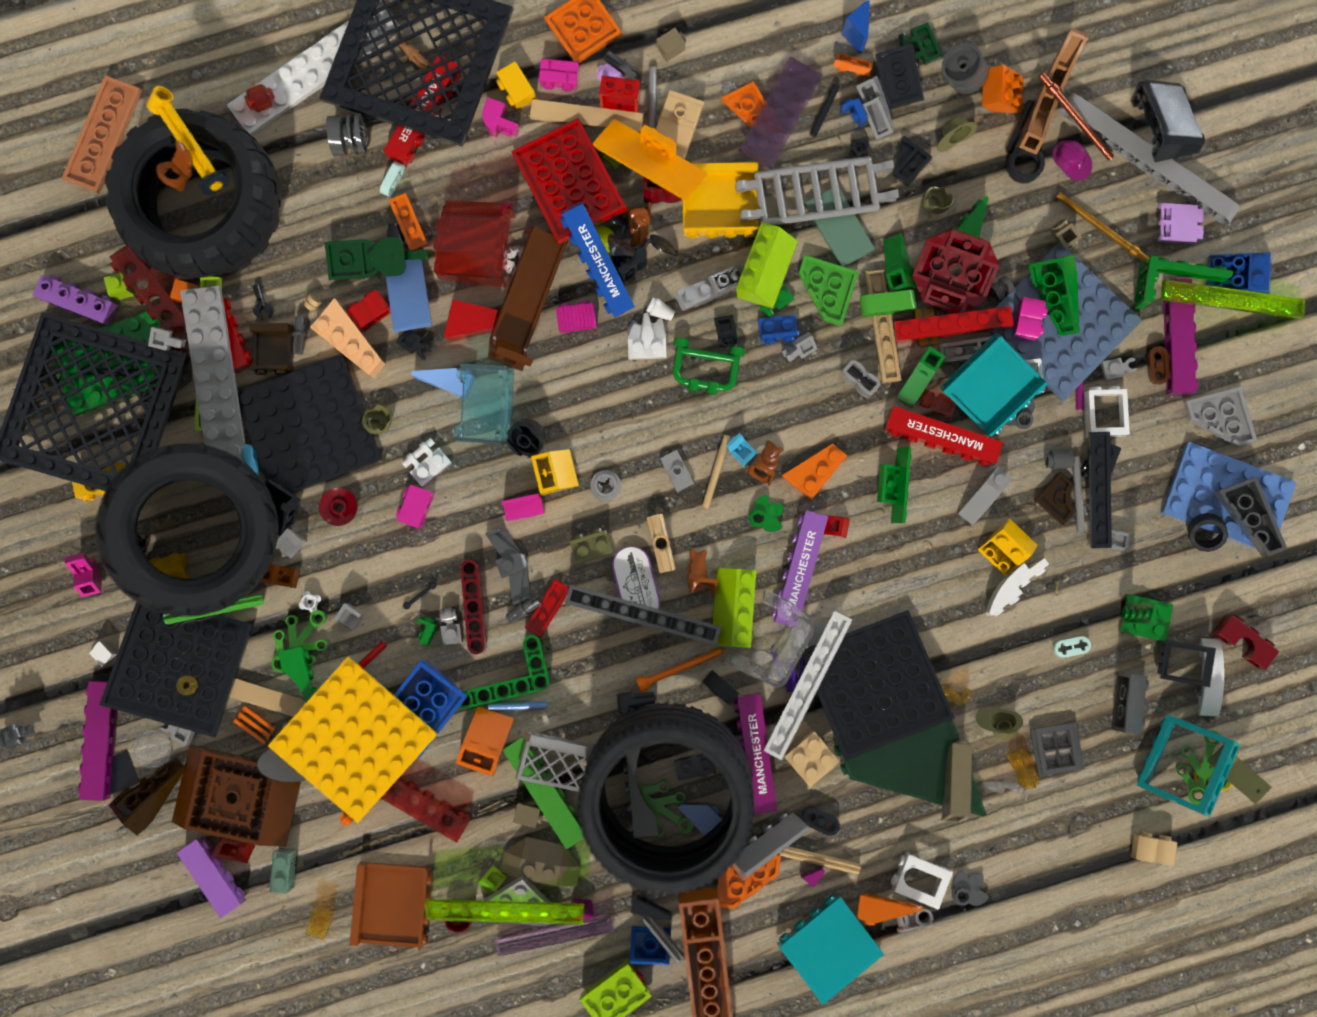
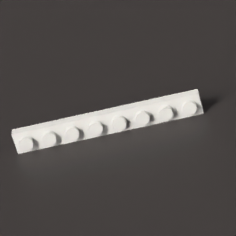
(808, 685)

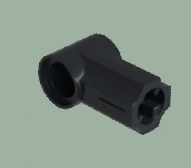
(630, 701)

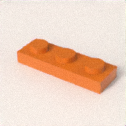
(408, 222)

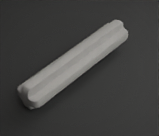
(664, 939)

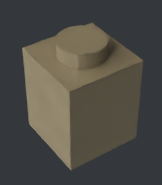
(671, 44)
(528, 814)

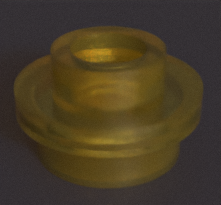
(192, 688)

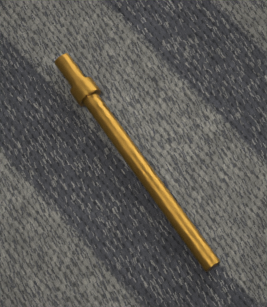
(1133, 250)

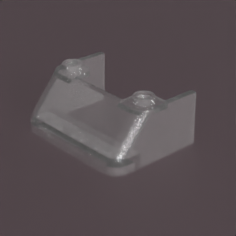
(779, 664)

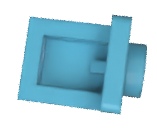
(741, 450)

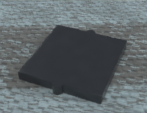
(123, 773)

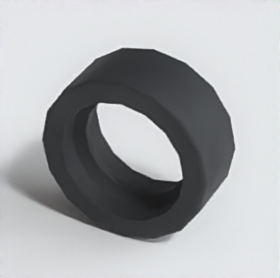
(1020, 177)
(1210, 545)
(720, 687)

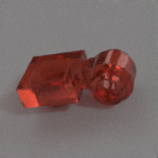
(942, 405)

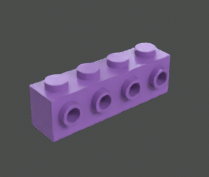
(75, 300)
(211, 876)

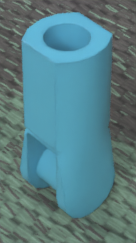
(250, 457)

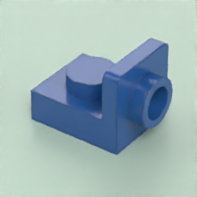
(857, 111)

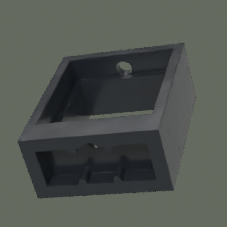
(1208, 668)

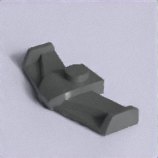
(511, 564)

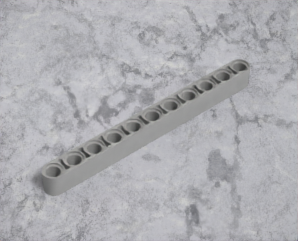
(1140, 154)

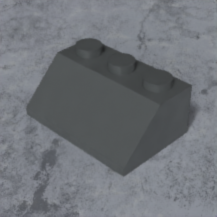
(1130, 703)

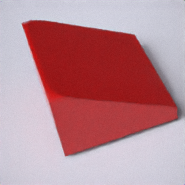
(837, 526)

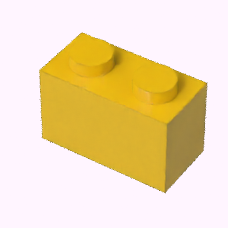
(515, 85)

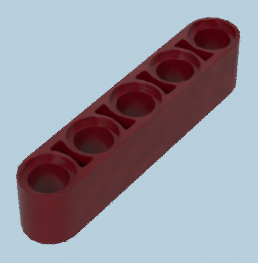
(467, 599)

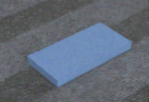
(409, 298)

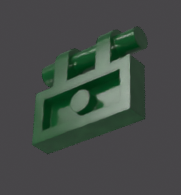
(925, 42)

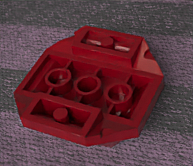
(961, 289)

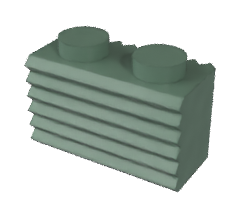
(283, 870)

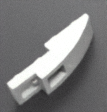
(1008, 589)

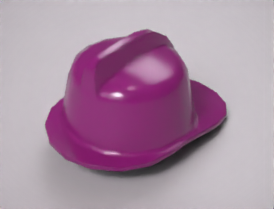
(1072, 159)

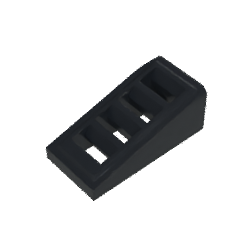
(648, 908)

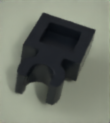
(412, 342)

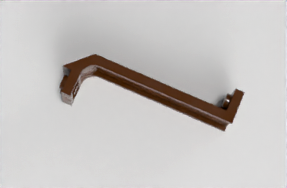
(525, 299)

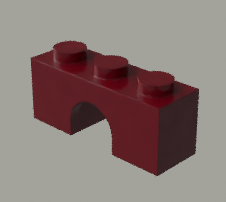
(1259, 651)

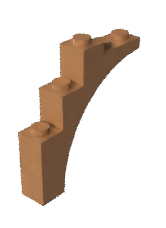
(1044, 105)

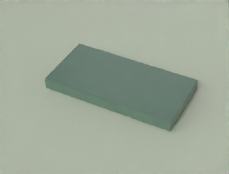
(842, 233)

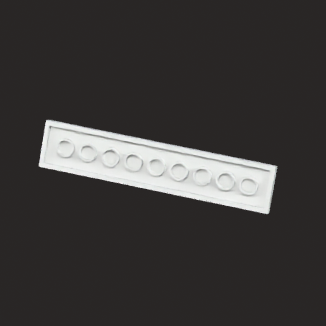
(303, 76)

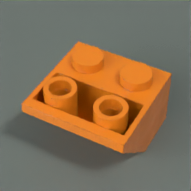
(1003, 90)

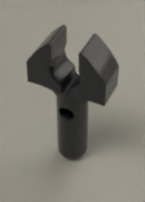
(261, 303)

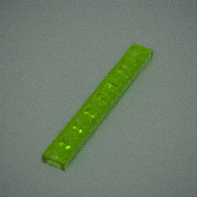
(1232, 299)
(504, 911)

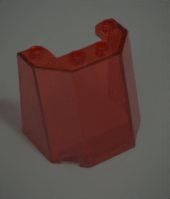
(472, 242)

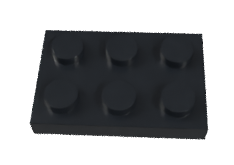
(900, 76)

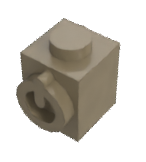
(1066, 233)

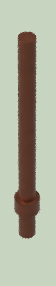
(1053, 89)

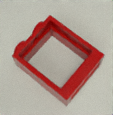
(628, 97)

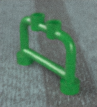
(695, 384)

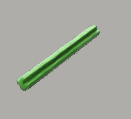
(245, 602)

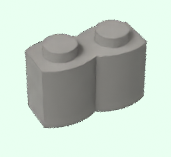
(864, 382)

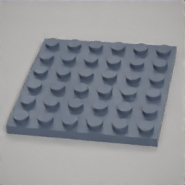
(1073, 357)

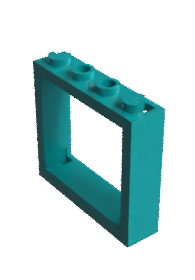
(1217, 778)

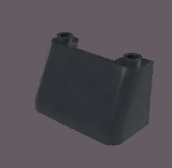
(1169, 118)

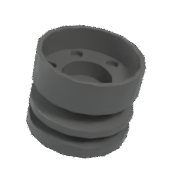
(343, 134)

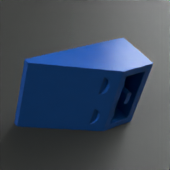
(1249, 270)

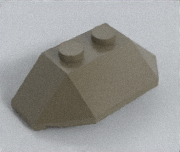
(541, 862)

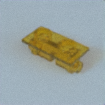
(1026, 776)

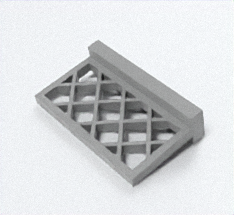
(556, 744)

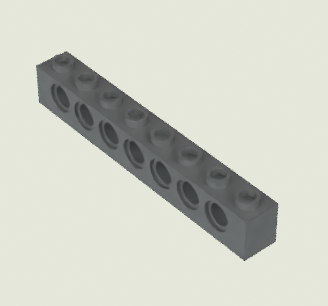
(643, 615)

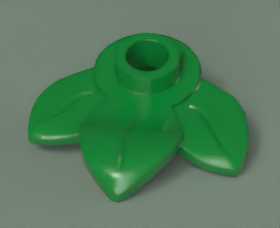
(769, 514)

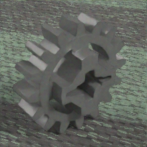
(15, 735)

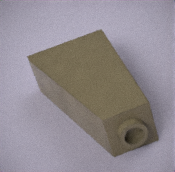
(957, 784)

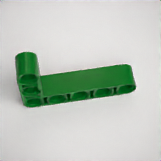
(513, 691)

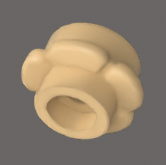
(311, 303)

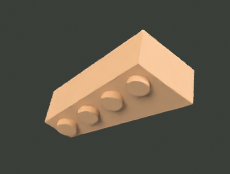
(343, 334)

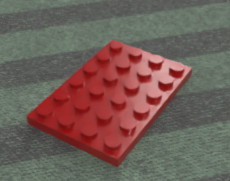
(567, 170)

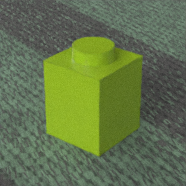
(116, 287)

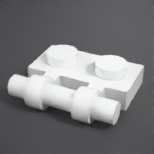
(429, 467)

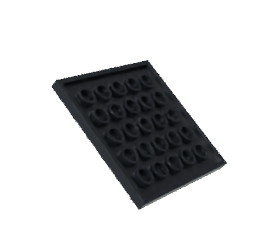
(308, 425)
(160, 654)
(880, 687)

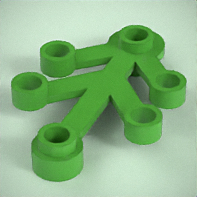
(298, 641)
(1203, 771)
(657, 805)

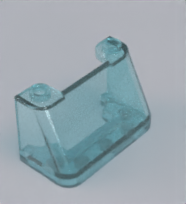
(485, 403)

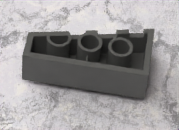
(1253, 515)

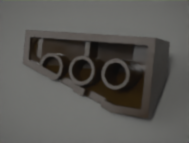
(141, 804)

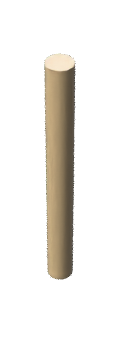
(715, 473)

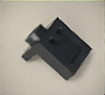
(725, 330)

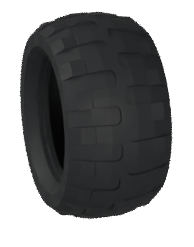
(230, 243)

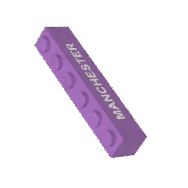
(802, 560)

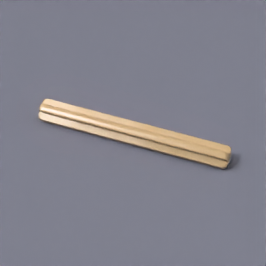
(822, 860)

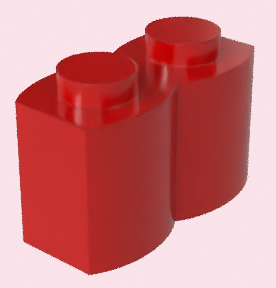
(369, 310)

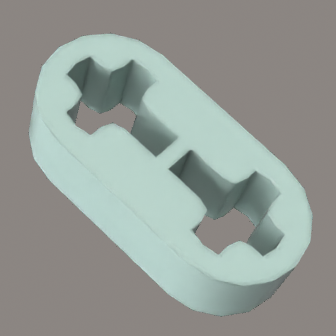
(392, 178)
(1071, 642)

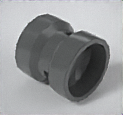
(1001, 288)

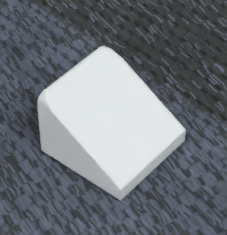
(102, 653)

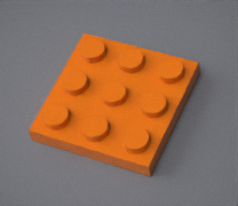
(582, 27)

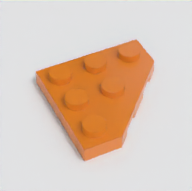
(734, 890)

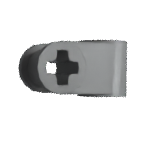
(912, 921)

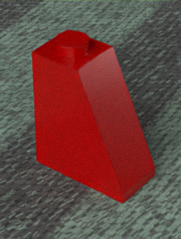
(469, 320)

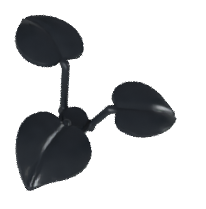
(621, 250)

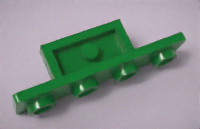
(894, 484)

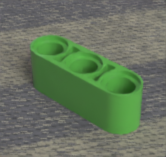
(888, 303)

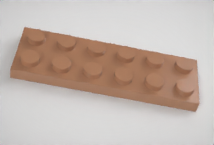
(101, 134)

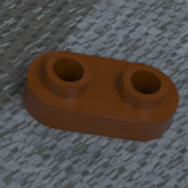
(1158, 366)

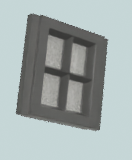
(1057, 748)

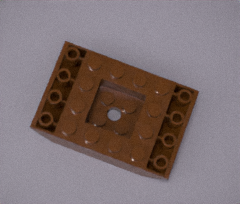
(262, 805)

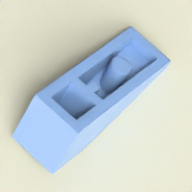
(442, 378)

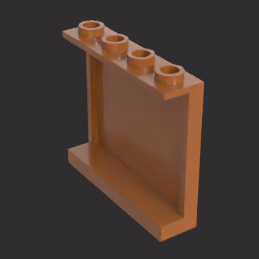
(390, 905)

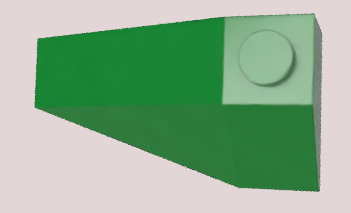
(1058, 286)

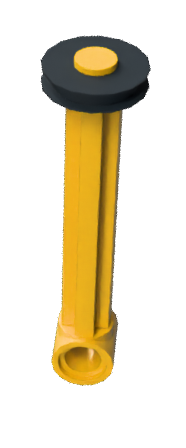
(161, 104)

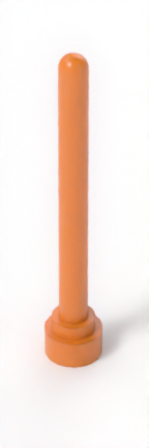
(645, 682)

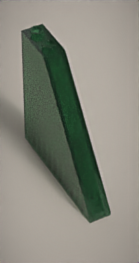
(911, 766)

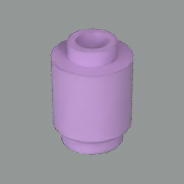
(607, 70)

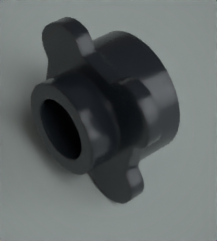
(863, 144)

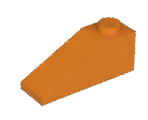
(877, 909)

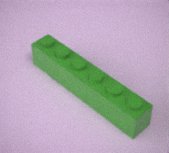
(548, 798)

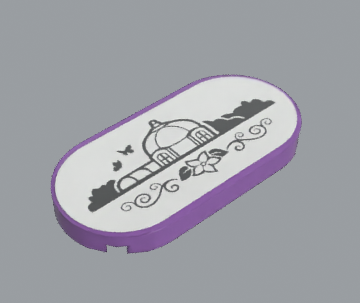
(635, 577)

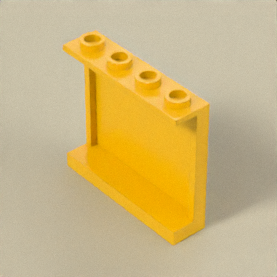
(716, 206)

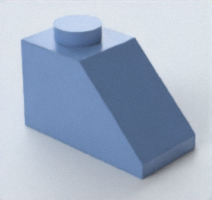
(701, 815)

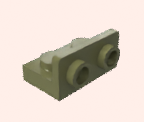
(591, 546)

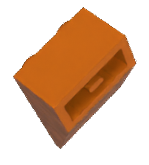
(485, 741)

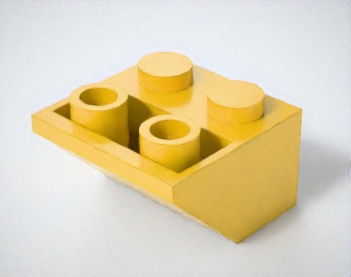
(554, 471)
(1008, 547)

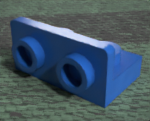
(778, 328)

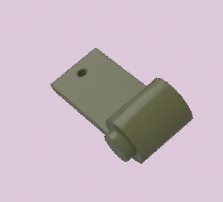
(1243, 778)

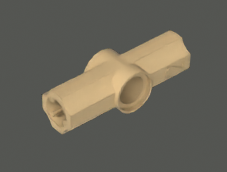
(663, 556)

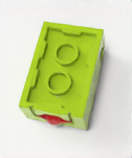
(616, 992)

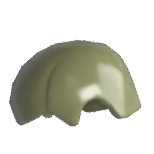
(937, 200)
(377, 419)

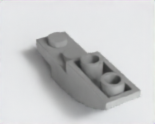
(710, 288)

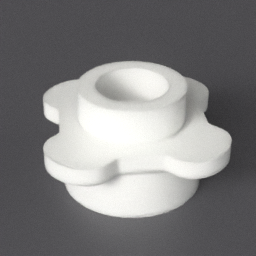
(304, 601)

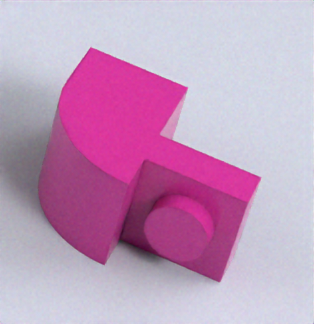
(493, 118)
(86, 574)

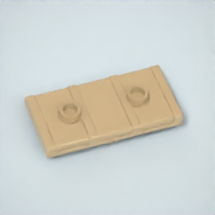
(680, 120)

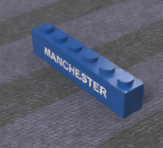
(597, 259)

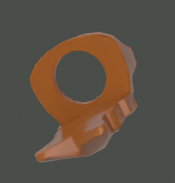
(180, 164)
(638, 221)
(766, 462)
(697, 576)

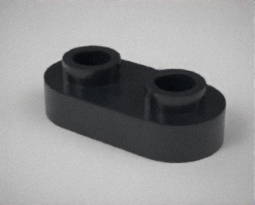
(820, 821)

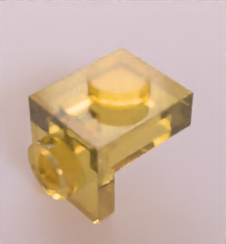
(957, 699)
(319, 923)

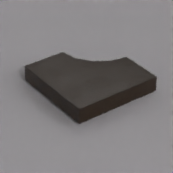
(1056, 498)

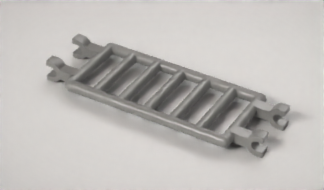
(871, 169)

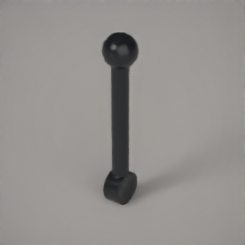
(407, 605)

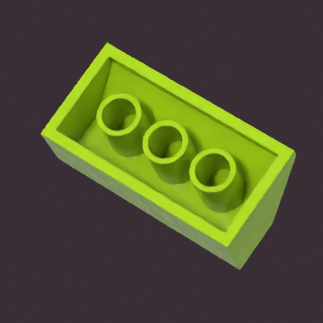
(766, 266)
(734, 606)

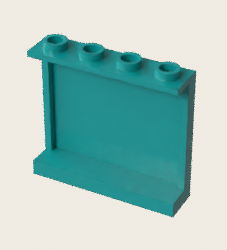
(994, 385)
(829, 948)

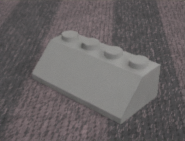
(770, 844)

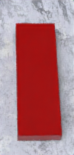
(545, 613)

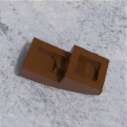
(281, 576)

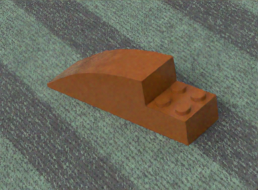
(705, 953)

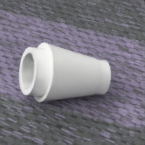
(660, 309)

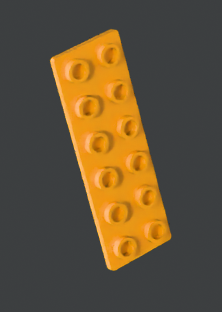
(650, 156)

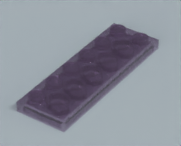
(780, 113)

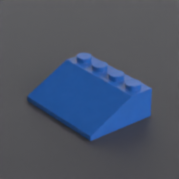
(430, 696)

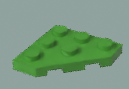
(828, 287)

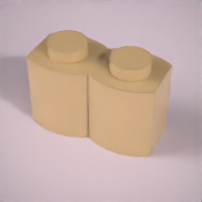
(1153, 849)

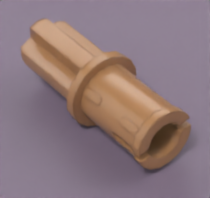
(414, 55)

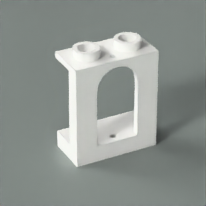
(943, 878)

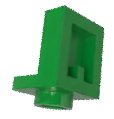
(427, 634)

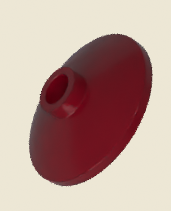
(329, 503)

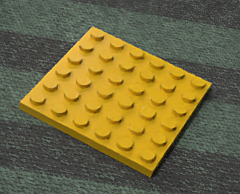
(352, 739)

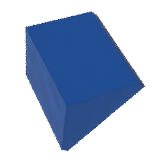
(857, 27)
(646, 948)

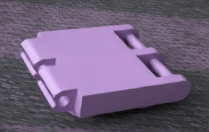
(1180, 223)

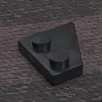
(910, 161)

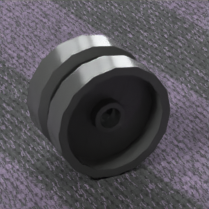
(965, 68)

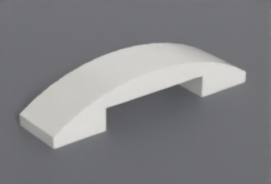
(1211, 700)

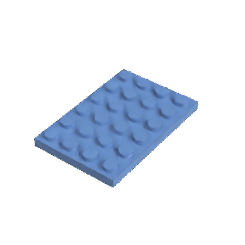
(1206, 471)

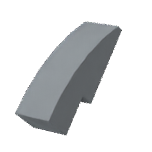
(876, 107)

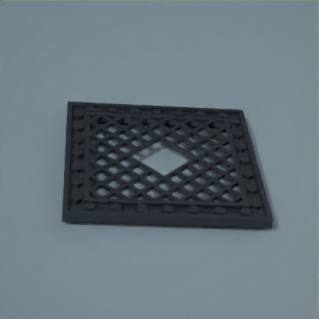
(404, 116)
(30, 379)

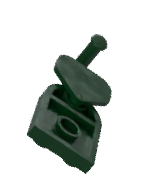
(366, 258)

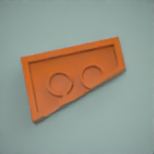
(745, 102)
(815, 471)

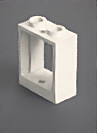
(1089, 411)

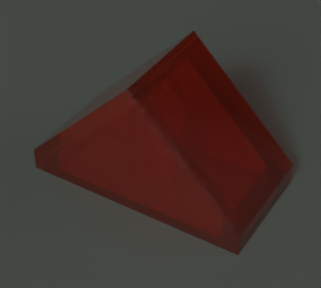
(233, 850)

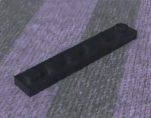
(1100, 490)

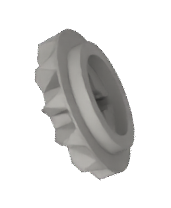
(614, 482)

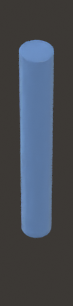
(517, 705)

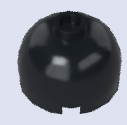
(526, 437)

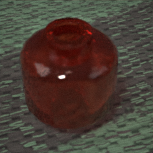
(259, 98)

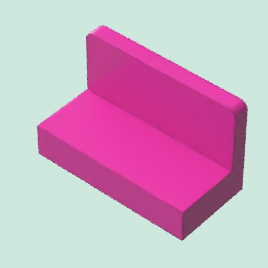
(523, 507)

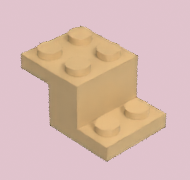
(810, 755)

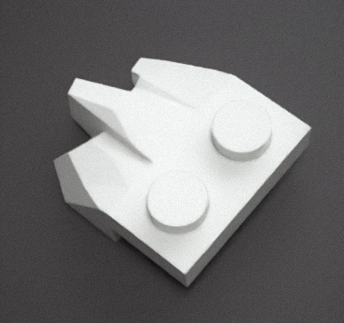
(647, 339)

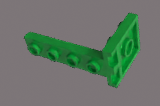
(1150, 271)
(1146, 618)

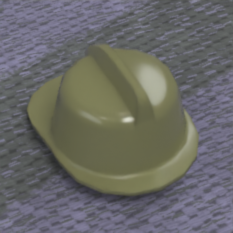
(955, 131)
(1001, 722)

